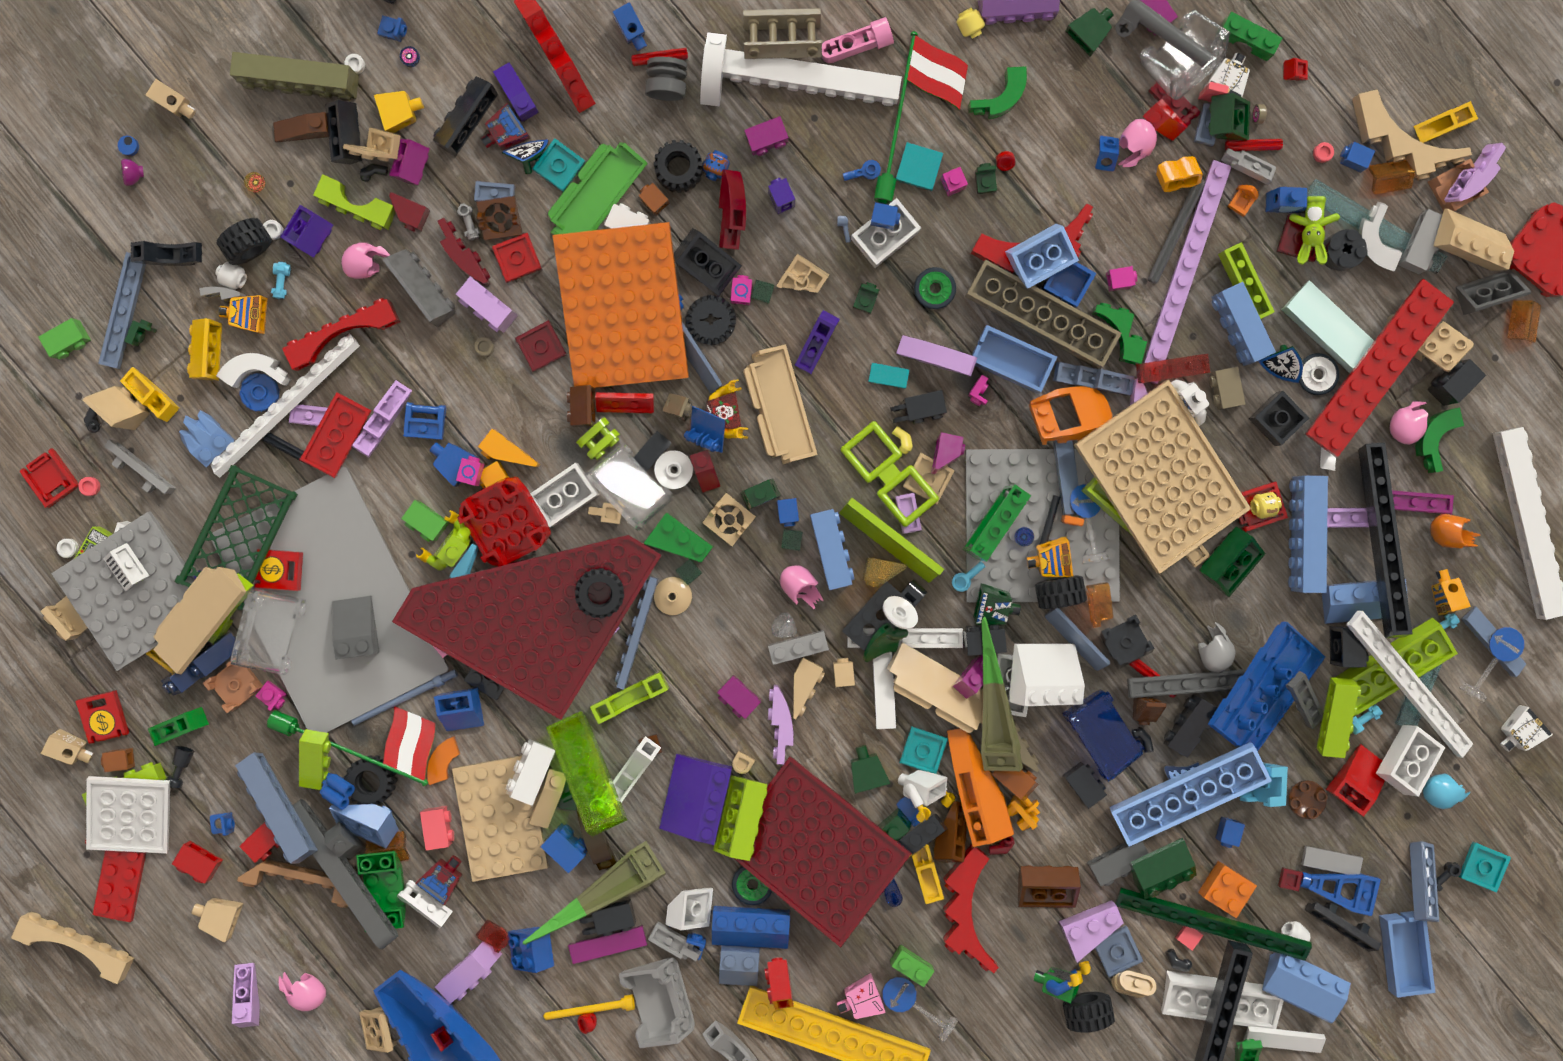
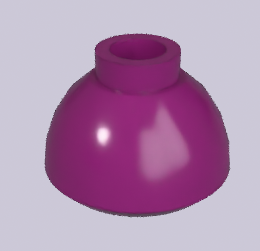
(131, 172)

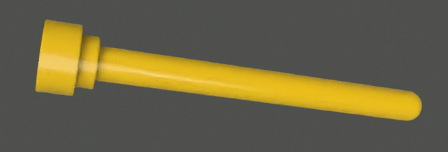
(625, 1003)

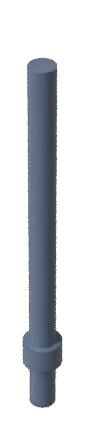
(436, 682)

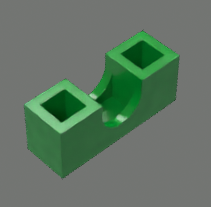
(1262, 41)

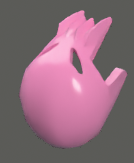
(1138, 138)
(358, 260)
(1409, 423)
(800, 580)
(307, 993)

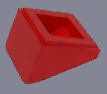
(1295, 69)
(442, 1038)

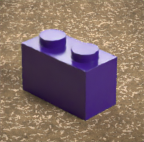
(781, 195)

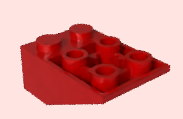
(1357, 781)

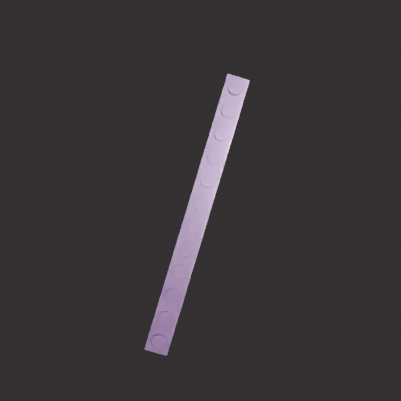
(1187, 262)

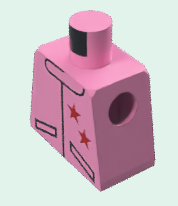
(862, 999)

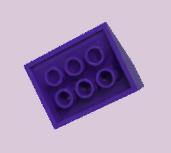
(695, 798)

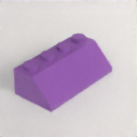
(1013, 10)

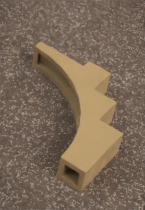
(1377, 126)

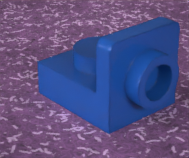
(392, 28)

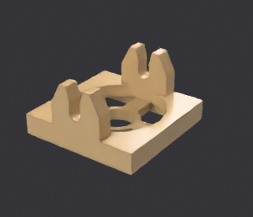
(710, 519)
(368, 1023)

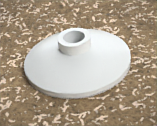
(664, 465)
(900, 612)

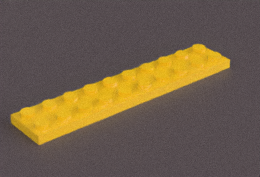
(825, 1032)

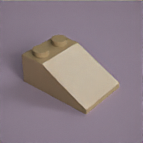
(118, 407)

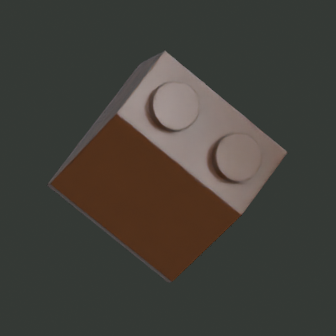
(582, 406)

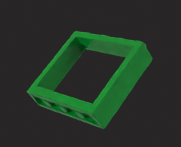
(996, 522)

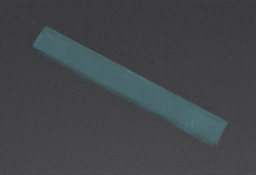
(1353, 214)

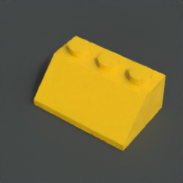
(204, 349)

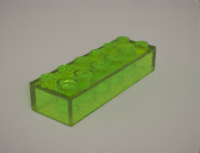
(586, 773)

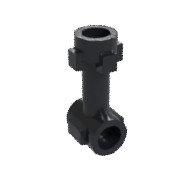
(1451, 869)

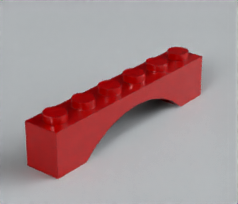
(306, 351)

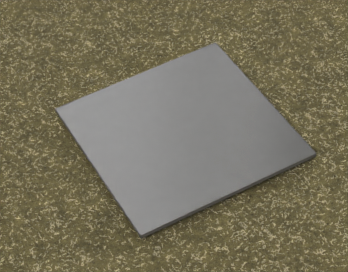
(1036, 474)

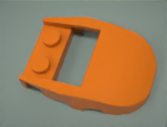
(1090, 408)

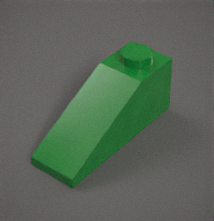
(178, 726)

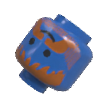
(714, 164)

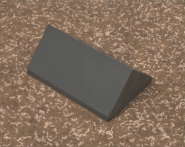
(1490, 291)

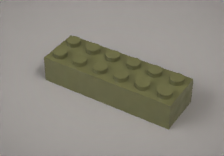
(294, 76)

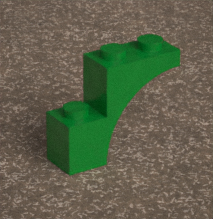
(1132, 347)

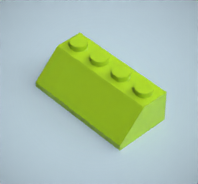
(740, 818)

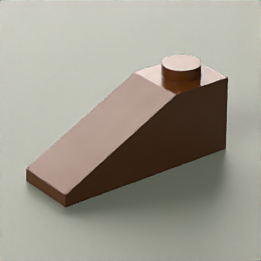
(301, 127)
(1147, 709)
(951, 843)

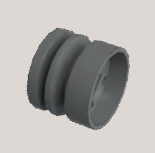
(666, 78)

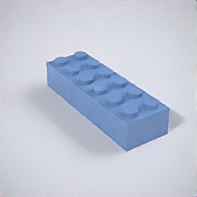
(1308, 534)

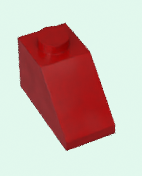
(1165, 120)

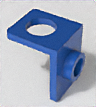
(1107, 149)
(908, 810)
(227, 823)
(698, 940)

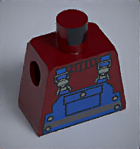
(504, 129)
(441, 879)

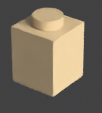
(843, 672)

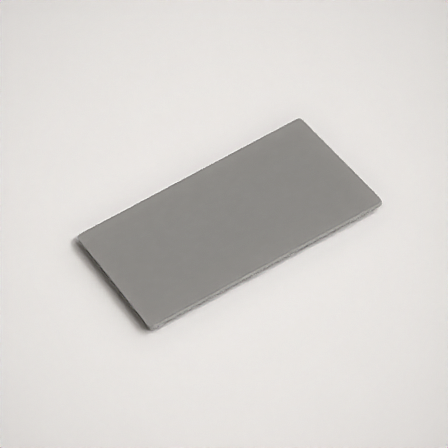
(340, 561)

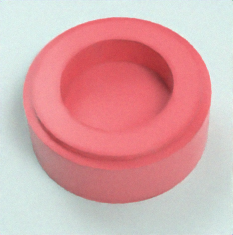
(1323, 152)
(89, 486)

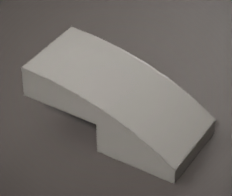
(225, 293)

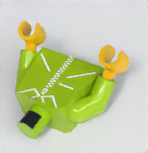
(451, 548)

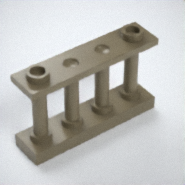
(782, 19)

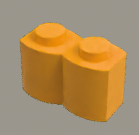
(1179, 174)

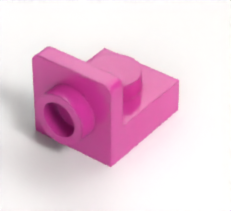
(979, 387)
(271, 696)

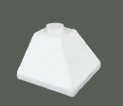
(690, 909)

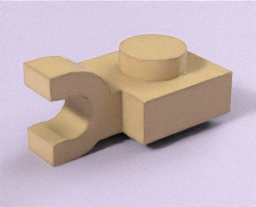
(607, 513)

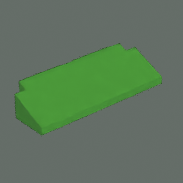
(600, 186)

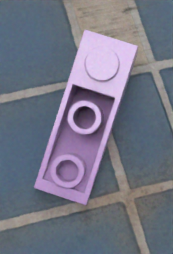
(245, 996)

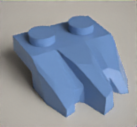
(204, 438)

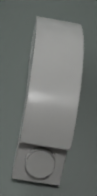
(727, 1043)

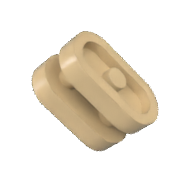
(1133, 984)

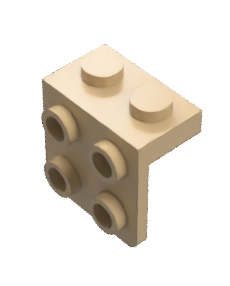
(379, 145)
(1445, 347)
(64, 619)

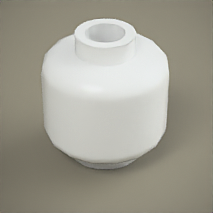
(231, 276)
(1296, 930)

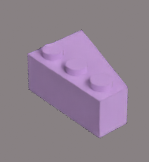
(467, 972)

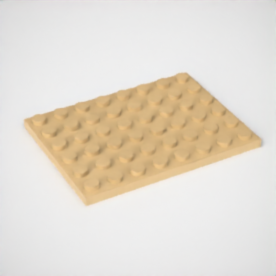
(1162, 476)

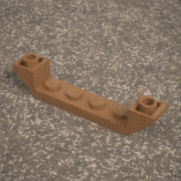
(290, 872)

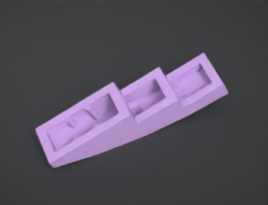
(936, 355)
(382, 418)

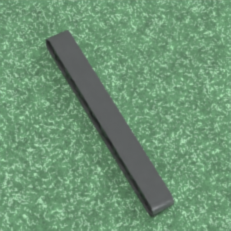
(347, 881)

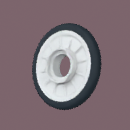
(1330, 374)

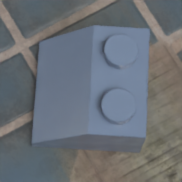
(739, 965)

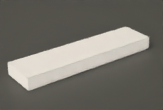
(1287, 1039)

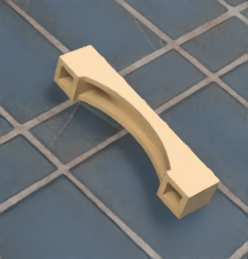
(110, 962)

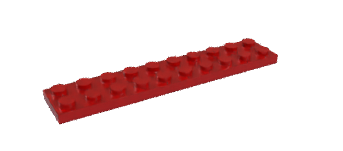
(1379, 367)

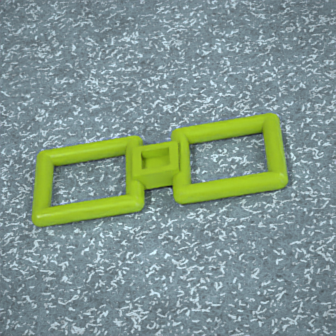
(889, 474)

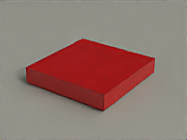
(517, 257)

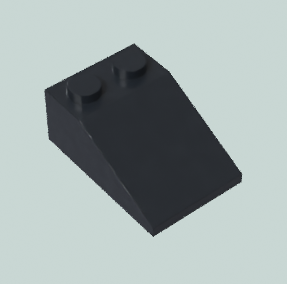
(706, 261)

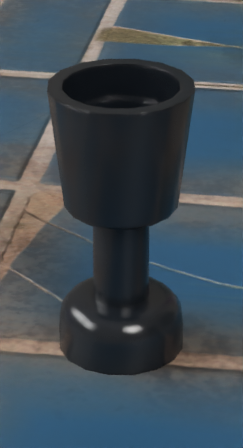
(181, 760)

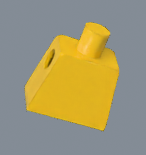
(397, 110)

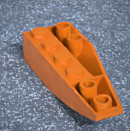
(978, 791)

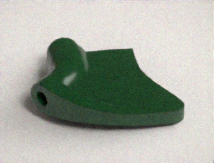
(884, 641)

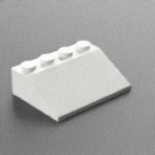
(1046, 675)

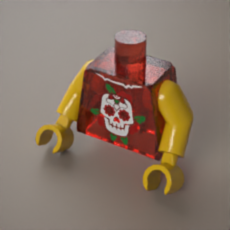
(724, 405)

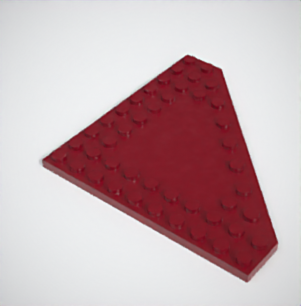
(524, 619)

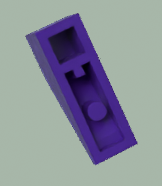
(516, 92)
(817, 341)

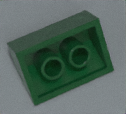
(1232, 561)
(1163, 869)

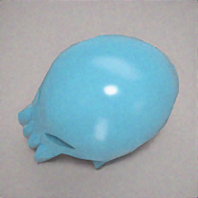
(1443, 791)

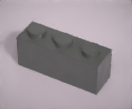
(1115, 862)

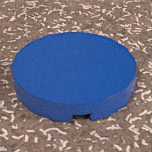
(259, 392)

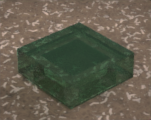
(762, 291)
(791, 539)
(689, 571)

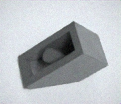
(343, 841)

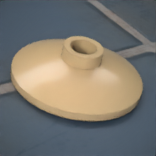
(681, 590)

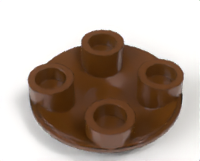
(1307, 799)

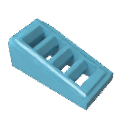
(466, 563)

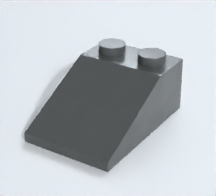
(354, 628)

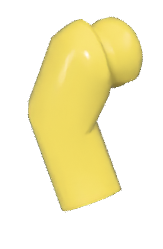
(906, 441)

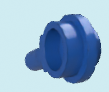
(869, 170)

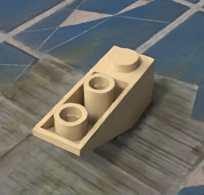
(805, 678)

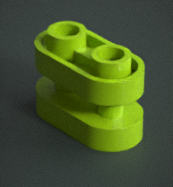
(597, 450)

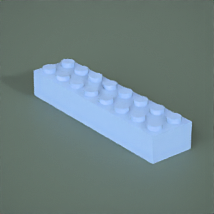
(1190, 794)

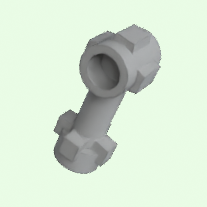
(466, 212)

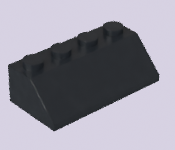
(465, 116)

